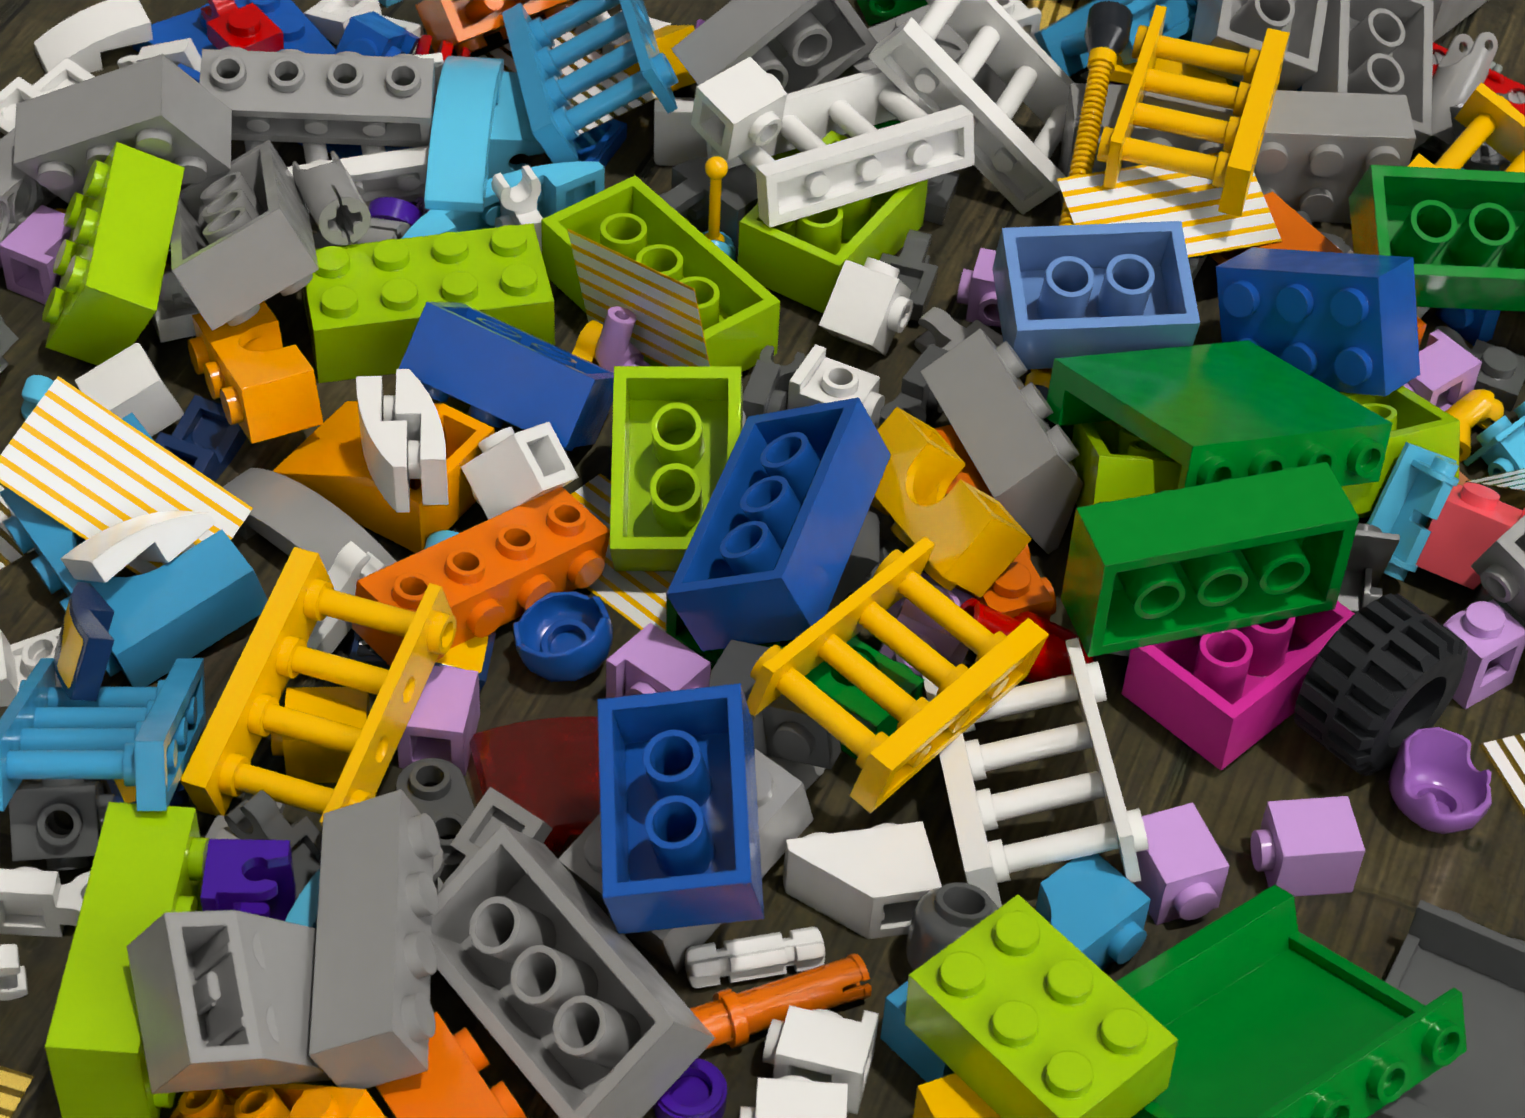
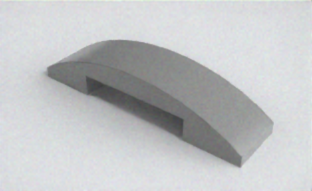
(298, 517)

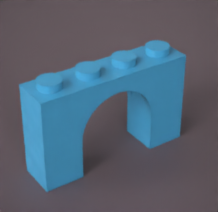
(156, 613)

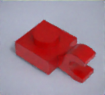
(241, 27)

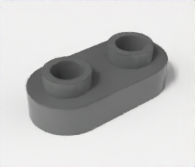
(445, 802)

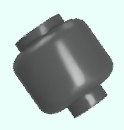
(943, 918)

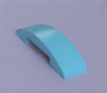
(462, 133)
(560, 187)

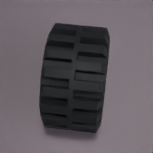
(1379, 682)

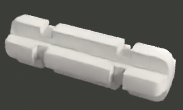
(754, 957)

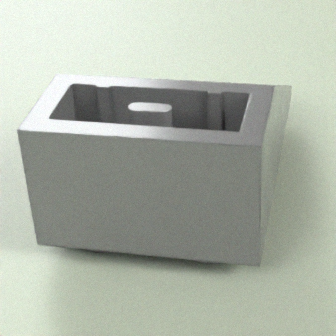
(224, 1000)

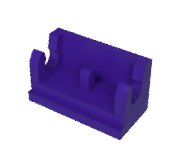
(249, 877)

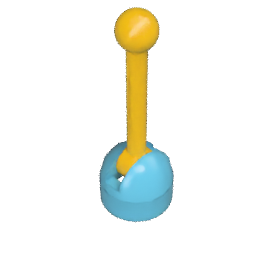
(716, 169)

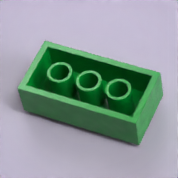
(1457, 227)
(1207, 558)

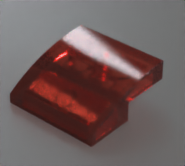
(546, 769)

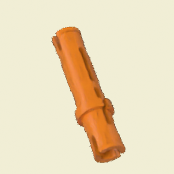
(737, 1015)

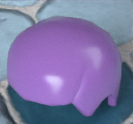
(1438, 783)

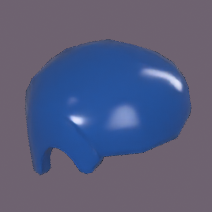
(564, 636)

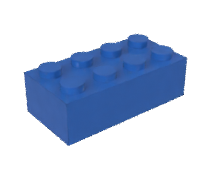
(780, 525)

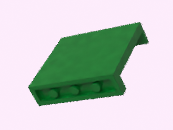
(1222, 411)
(1285, 1023)

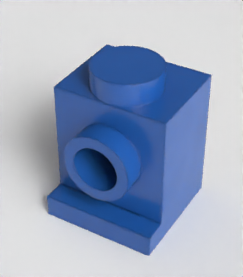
(376, 36)

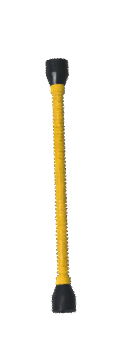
(1106, 38)

